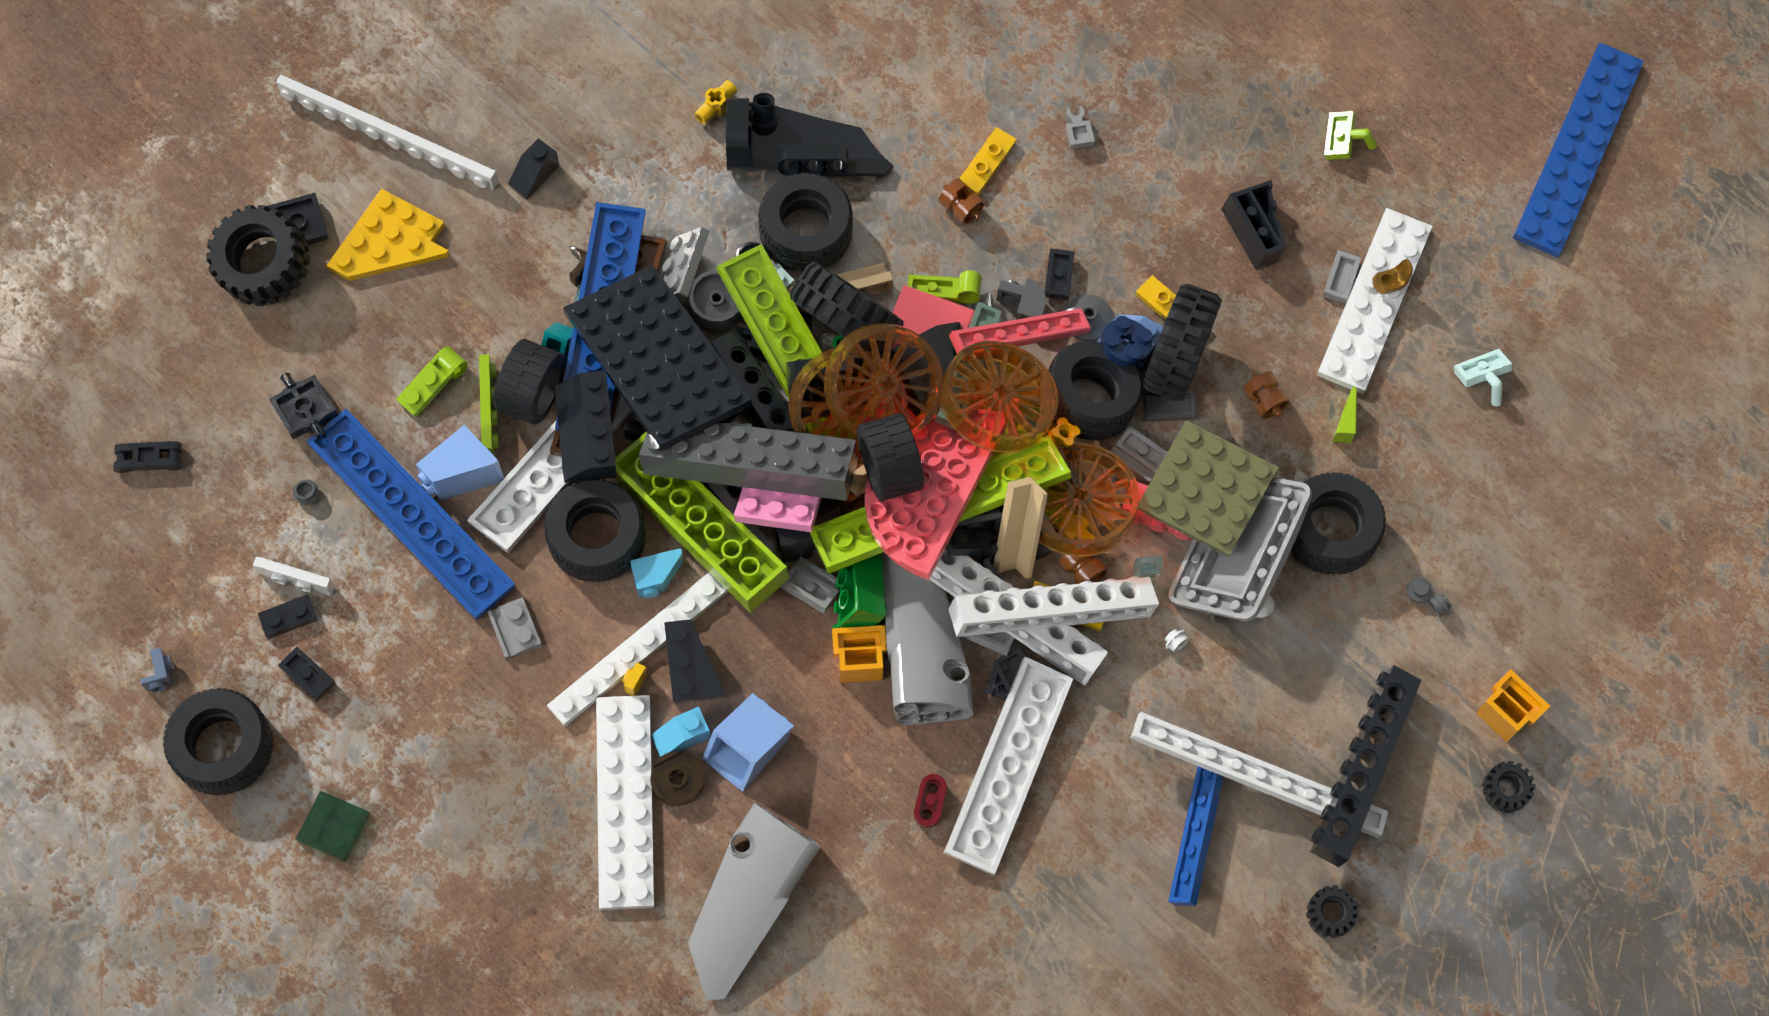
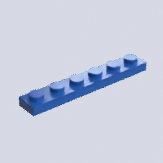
(1196, 838)

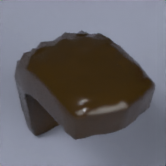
(577, 273)

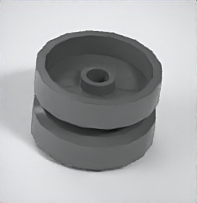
(712, 304)

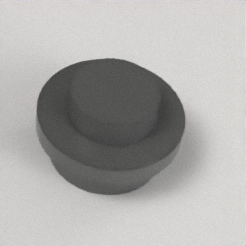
(306, 492)
(1419, 590)
(1440, 605)

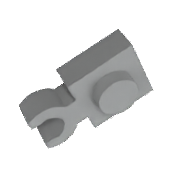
(1078, 131)

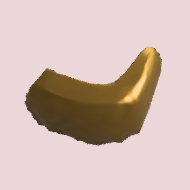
(1394, 278)

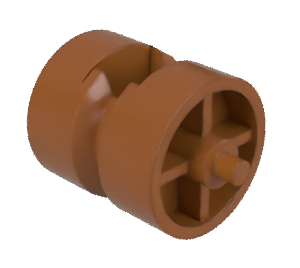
(958, 198)
(1264, 392)
(1084, 568)

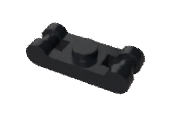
(147, 456)

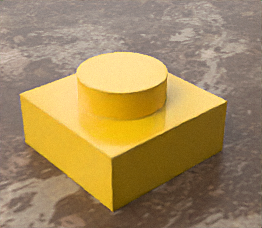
(634, 679)

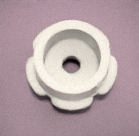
(1176, 640)

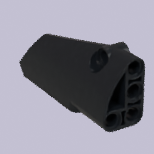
(796, 143)

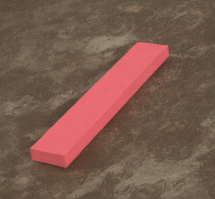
(1025, 330)

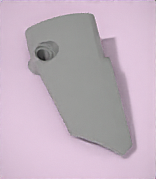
(923, 651)
(747, 898)

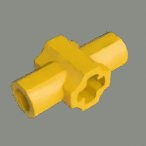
(715, 102)

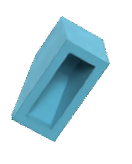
(655, 572)
(681, 732)

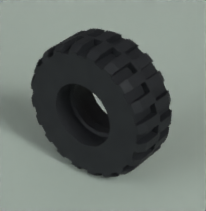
(839, 303)
(1182, 342)

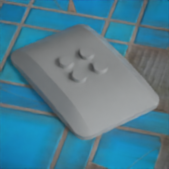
(1241, 583)

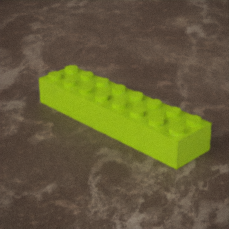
(705, 530)

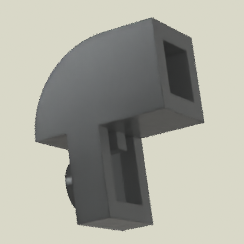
(1028, 297)

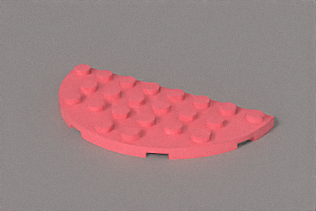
(920, 523)

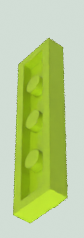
(488, 415)

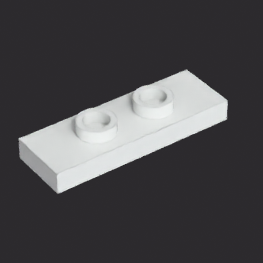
(301, 579)

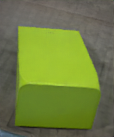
(1348, 421)

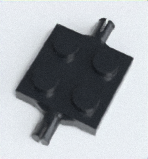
(303, 406)

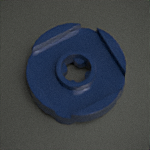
(1127, 329)

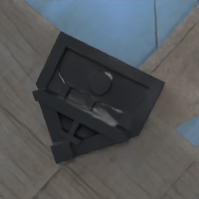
(1004, 673)

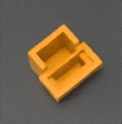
(860, 652)
(1511, 706)

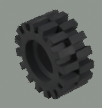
(1520, 776)
(1340, 897)

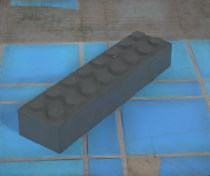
(758, 460)

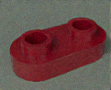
(930, 801)

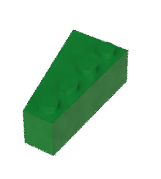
(861, 594)

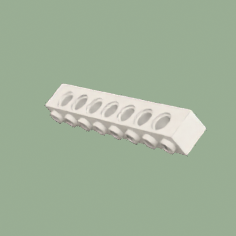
(1096, 603)
(1057, 651)

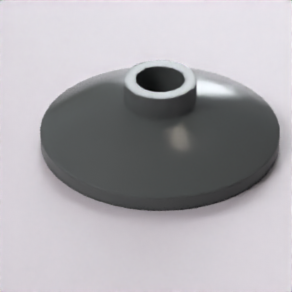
(1101, 315)

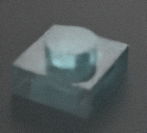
(1148, 566)

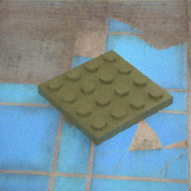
(1207, 488)

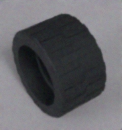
(529, 381)
(890, 457)

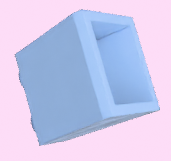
(458, 466)
(746, 741)

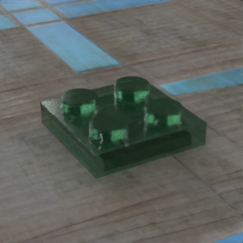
(332, 826)

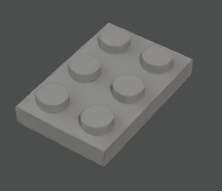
(684, 261)

